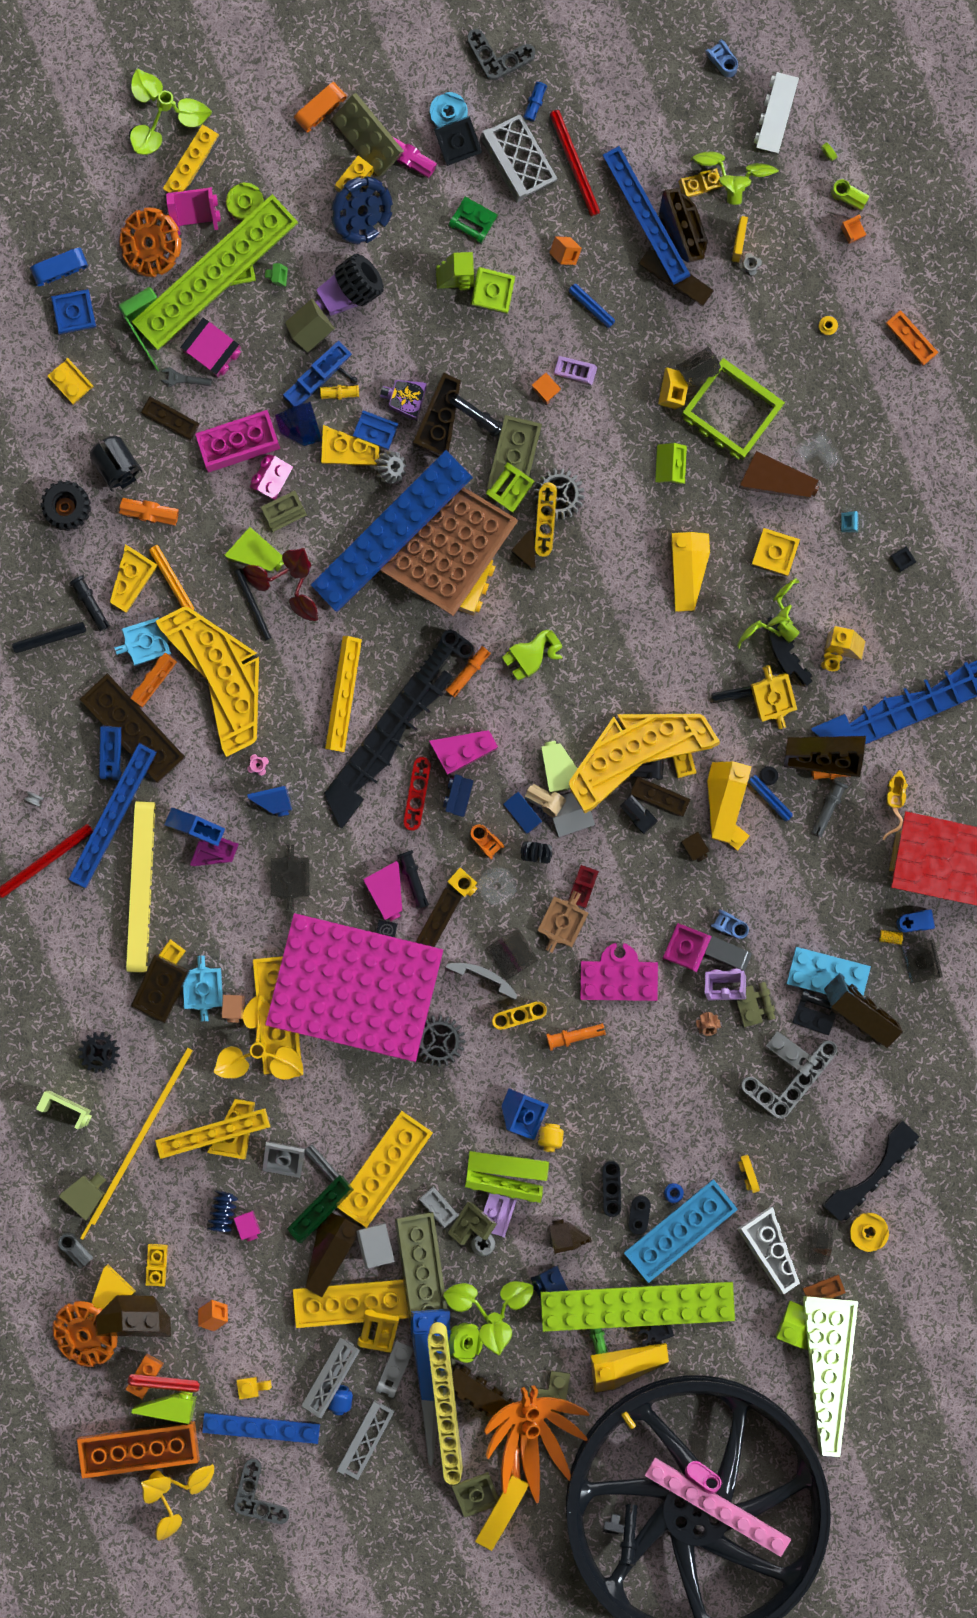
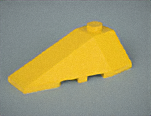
(689, 563)

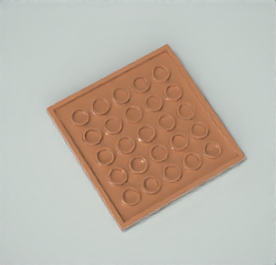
(451, 550)

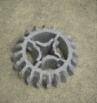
(570, 482)

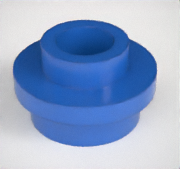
(678, 1197)

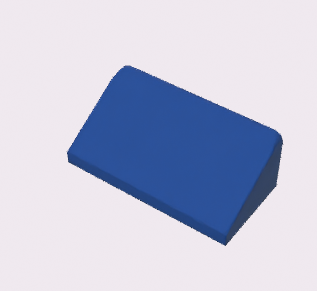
(522, 812)

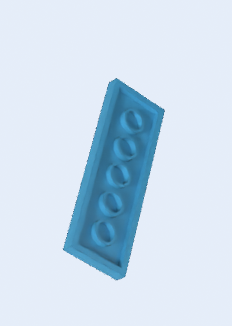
(680, 1230)

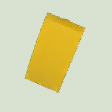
(700, 183)
(156, 1265)

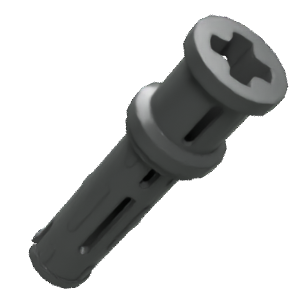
(832, 799)

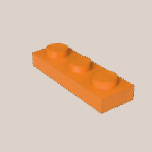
(911, 338)
(153, 679)

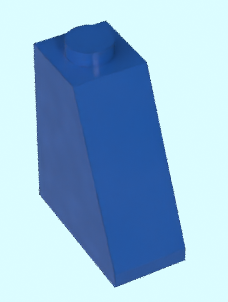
(194, 826)

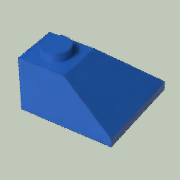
(273, 800)
(523, 1113)

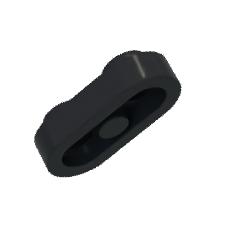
(639, 1214)

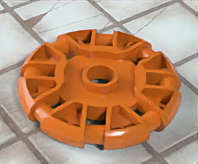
(160, 243)
(74, 1340)

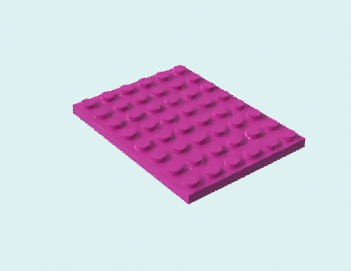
(354, 987)

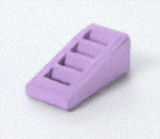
(590, 376)

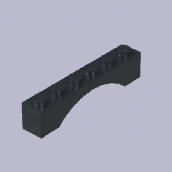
(898, 1142)

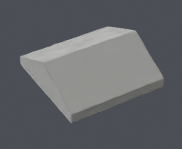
(571, 817)

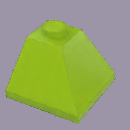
(793, 1326)

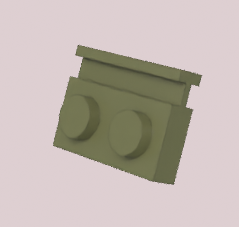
(283, 511)

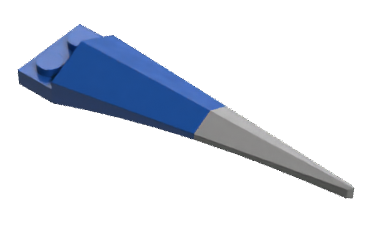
(419, 1330)

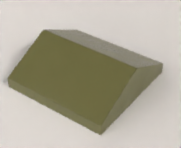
(309, 326)
(476, 1494)

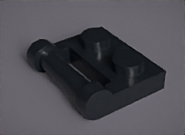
(811, 1018)

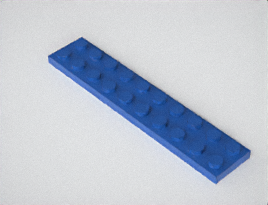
(391, 530)

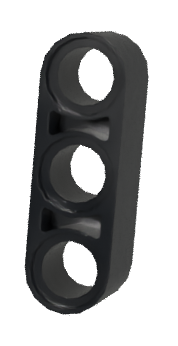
(615, 1197)

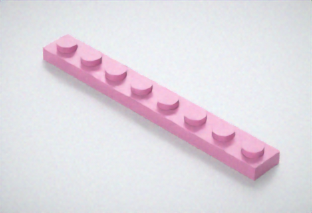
(718, 1507)

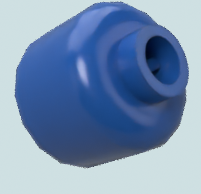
(341, 1401)

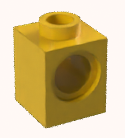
(460, 874)

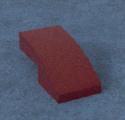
(584, 884)

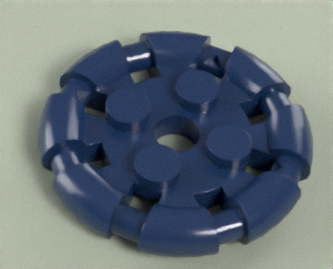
(371, 209)

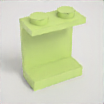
(49, 1096)

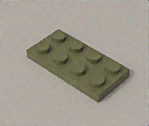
(367, 134)
(516, 446)

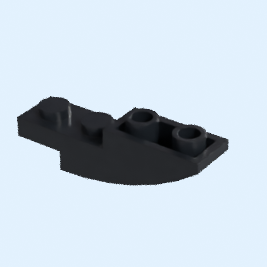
(788, 662)

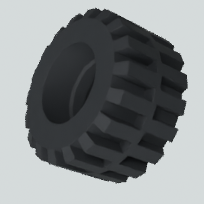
(359, 280)
(80, 513)

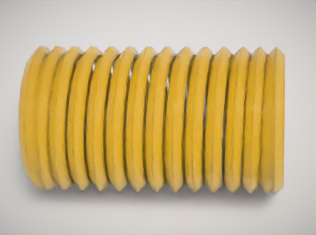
(888, 934)

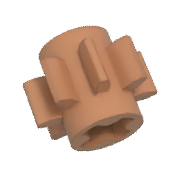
(708, 1024)

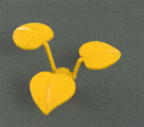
(232, 1062)
(159, 1484)

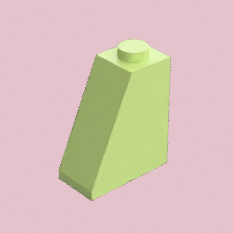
(558, 767)

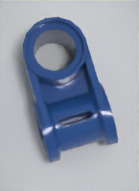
(919, 921)

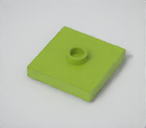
(492, 290)

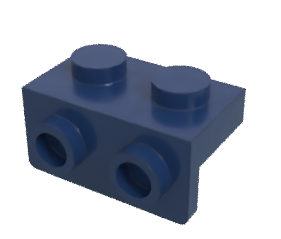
(459, 795)
(549, 1281)

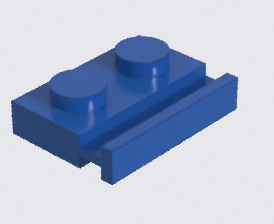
(375, 430)

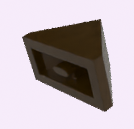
(525, 550)

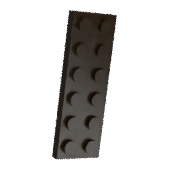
(116, 709)

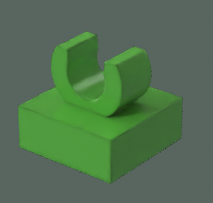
(278, 274)

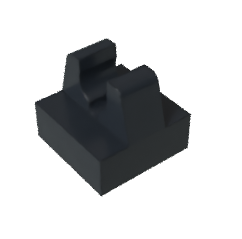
(613, 1526)

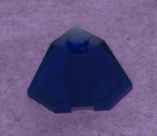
(299, 424)

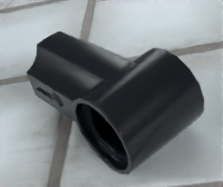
(650, 770)
(641, 818)

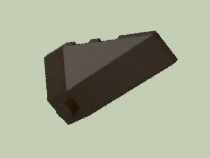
(567, 1236)

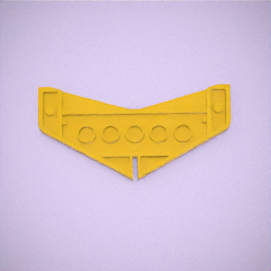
(230, 682)
(643, 741)

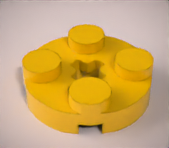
(873, 1242)

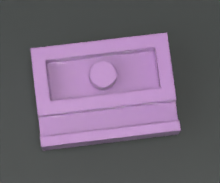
(500, 1210)

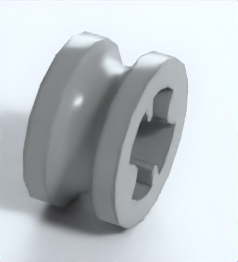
(33, 798)

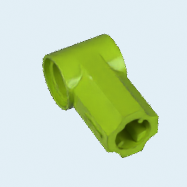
(851, 196)

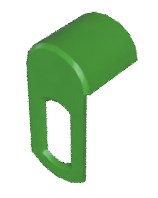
(135, 306)

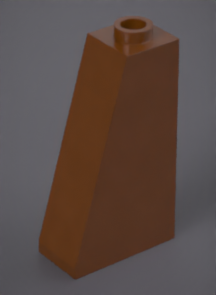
(776, 478)

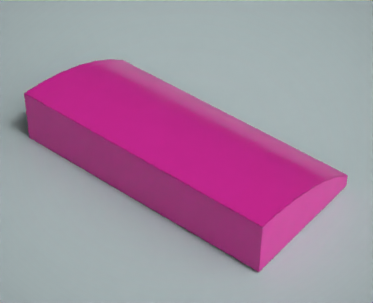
(237, 441)

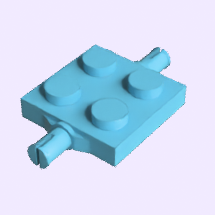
(144, 642)
(203, 988)

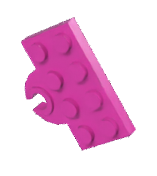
(619, 977)

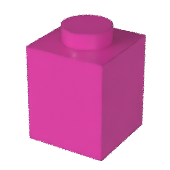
(247, 1226)

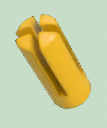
(628, 1420)

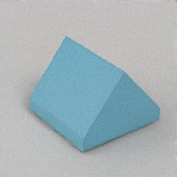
(849, 522)

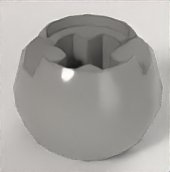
(476, 1247)

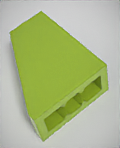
(254, 550)

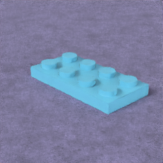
(816, 970)

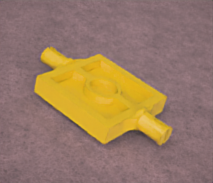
(774, 697)

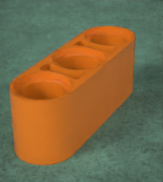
(319, 106)

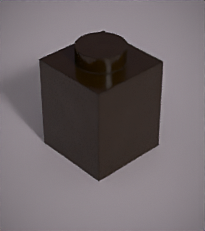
(695, 847)

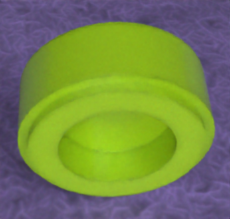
(829, 152)

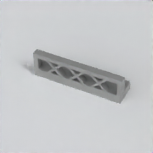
(329, 1375)
(362, 1431)

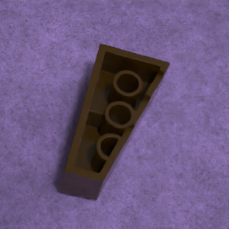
(862, 1012)
(477, 1391)

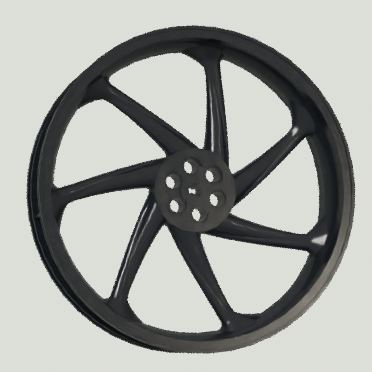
(740, 1398)

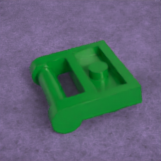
(475, 214)

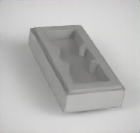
(439, 1206)

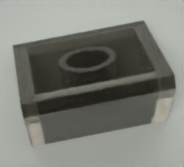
(512, 954)
(922, 961)

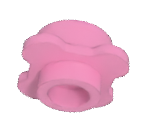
(254, 760)

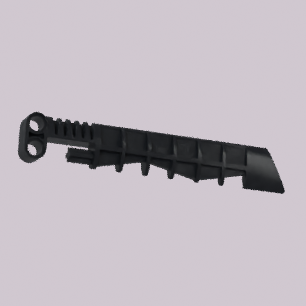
(383, 739)

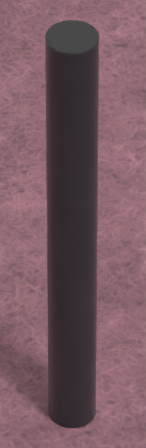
(252, 604)

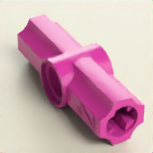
(414, 159)

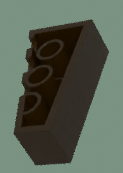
(438, 418)
(826, 754)

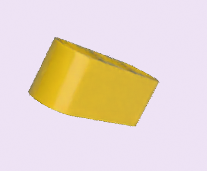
(529, 1016)

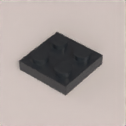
(458, 140)

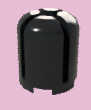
(108, 471)

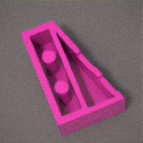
(463, 750)

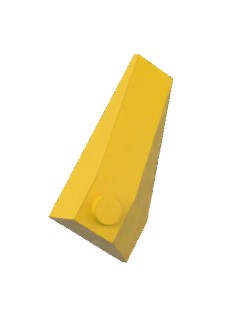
(726, 791)
(620, 1367)

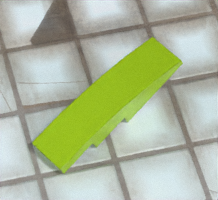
(508, 1165)

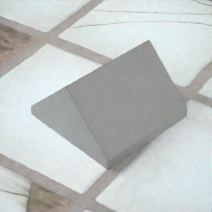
(283, 1159)
(375, 1245)

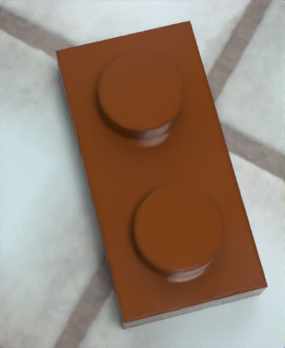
(826, 1288)

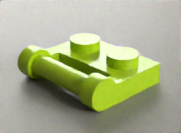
(515, 491)

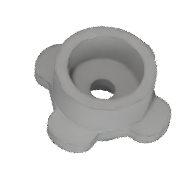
(750, 259)

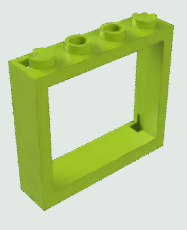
(721, 440)

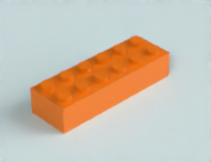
(138, 1449)

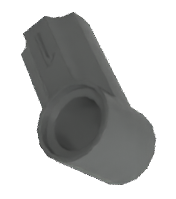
(76, 1252)

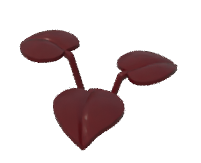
(299, 566)

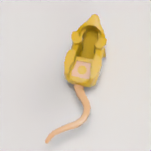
(896, 797)

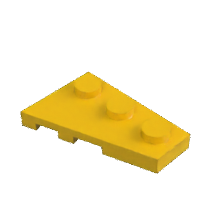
(346, 449)
(236, 1146)

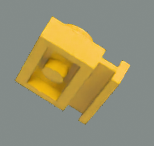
(70, 381)

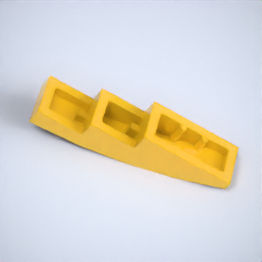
(502, 1513)

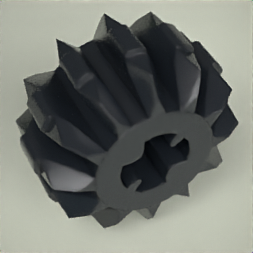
(536, 852)

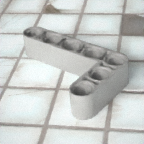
(793, 1084)

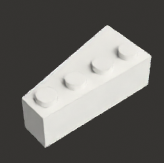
(777, 112)
(770, 1249)

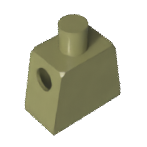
(84, 1195)

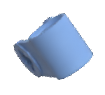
(720, 56)
(729, 924)

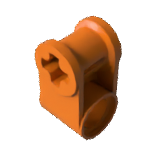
(487, 841)

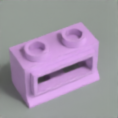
(719, 976)

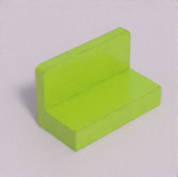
(671, 463)

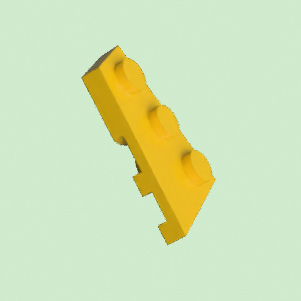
(132, 577)

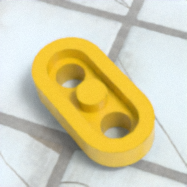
(751, 1181)

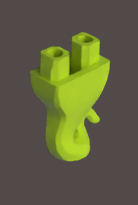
(530, 654)

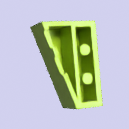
(456, 272)

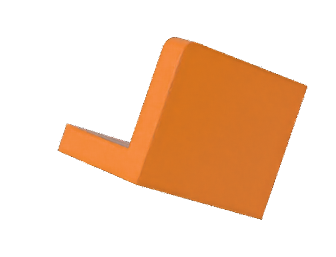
(853, 229)
(565, 250)
(545, 388)
(213, 1315)

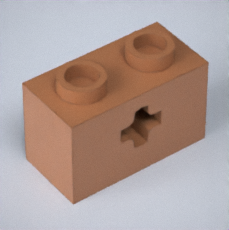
(233, 1007)

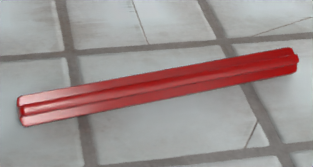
(574, 162)
(45, 860)

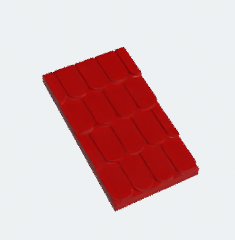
(935, 858)

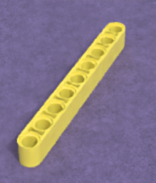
(140, 886)
(445, 1395)

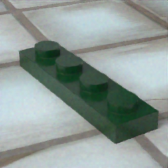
(320, 1209)

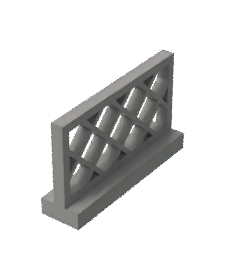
(505, 167)

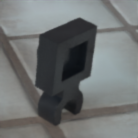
(658, 1332)

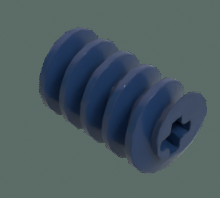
(222, 1212)

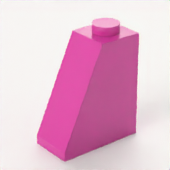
(386, 890)

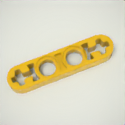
(545, 519)

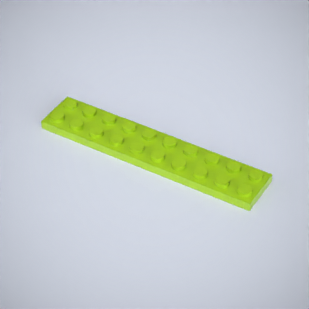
(215, 272)
(637, 1306)

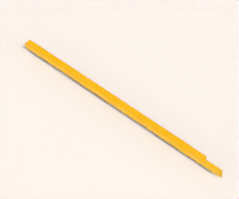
(139, 1139)

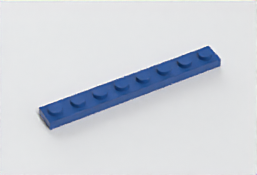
(646, 215)
(112, 815)

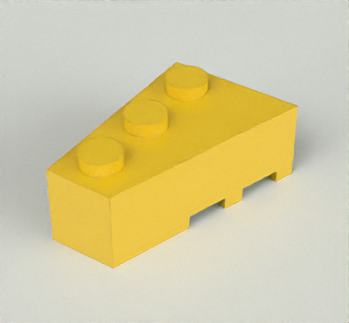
(472, 601)

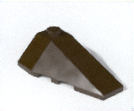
(331, 1246)

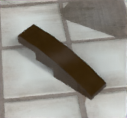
(688, 287)

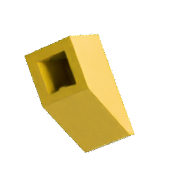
(673, 389)

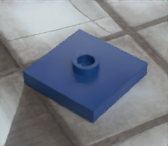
(73, 311)

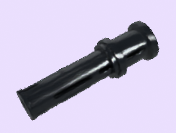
(482, 418)
(85, 595)
(410, 870)
(628, 1545)

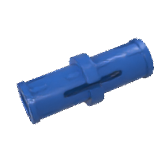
(535, 101)

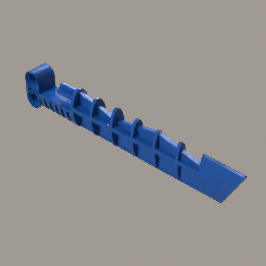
(904, 710)

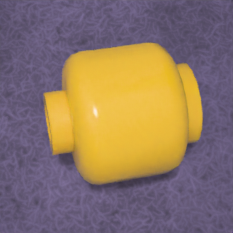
(550, 1137)

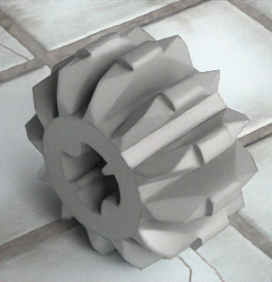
(390, 467)

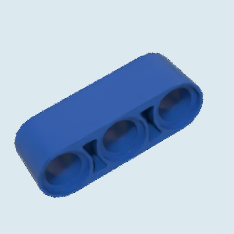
(59, 265)

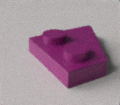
(211, 854)

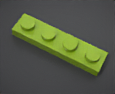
(504, 1186)

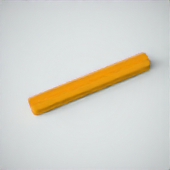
(170, 577)

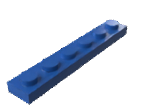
(261, 1428)

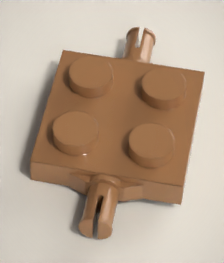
(563, 921)

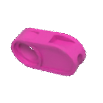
(699, 1473)

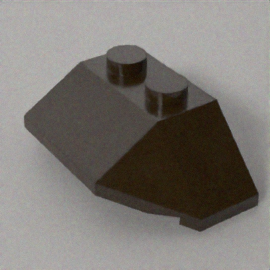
(683, 225)
(133, 1317)

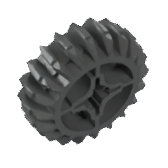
(453, 1031)

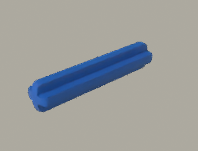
(591, 305)
(770, 798)

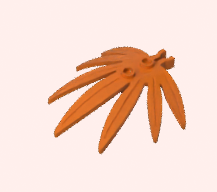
(529, 1422)

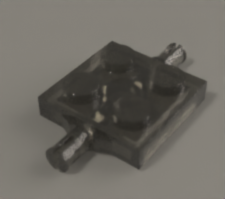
(290, 877)

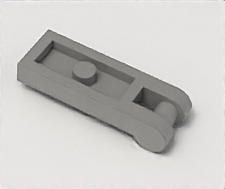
(791, 1053)
(395, 1368)

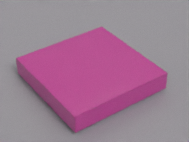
(687, 947)

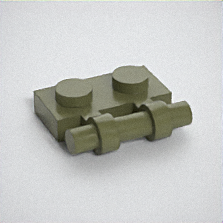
(749, 1007)

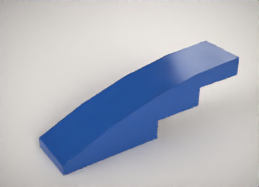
(317, 375)

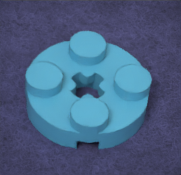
(443, 102)

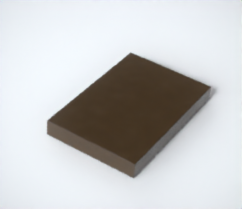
(160, 988)

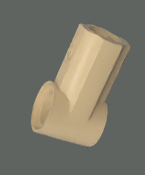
(549, 802)

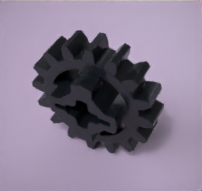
(106, 1047)

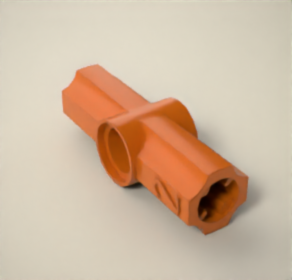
(149, 511)

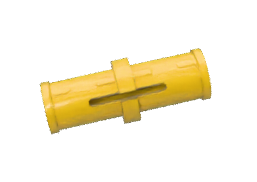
(339, 392)

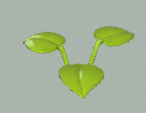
(147, 87)
(734, 184)
(785, 627)
(496, 1333)

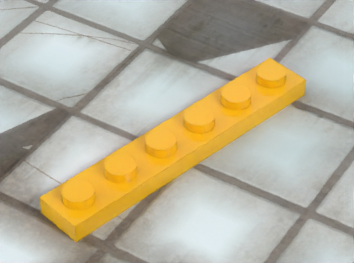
(343, 694)
(212, 1133)

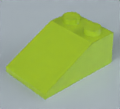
(174, 1407)

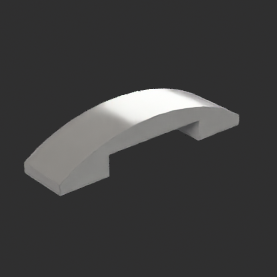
(460, 968)

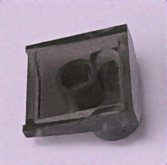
(699, 367)

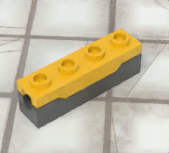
(192, 161)

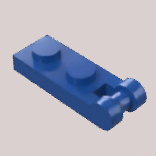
(110, 752)

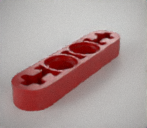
(420, 794)

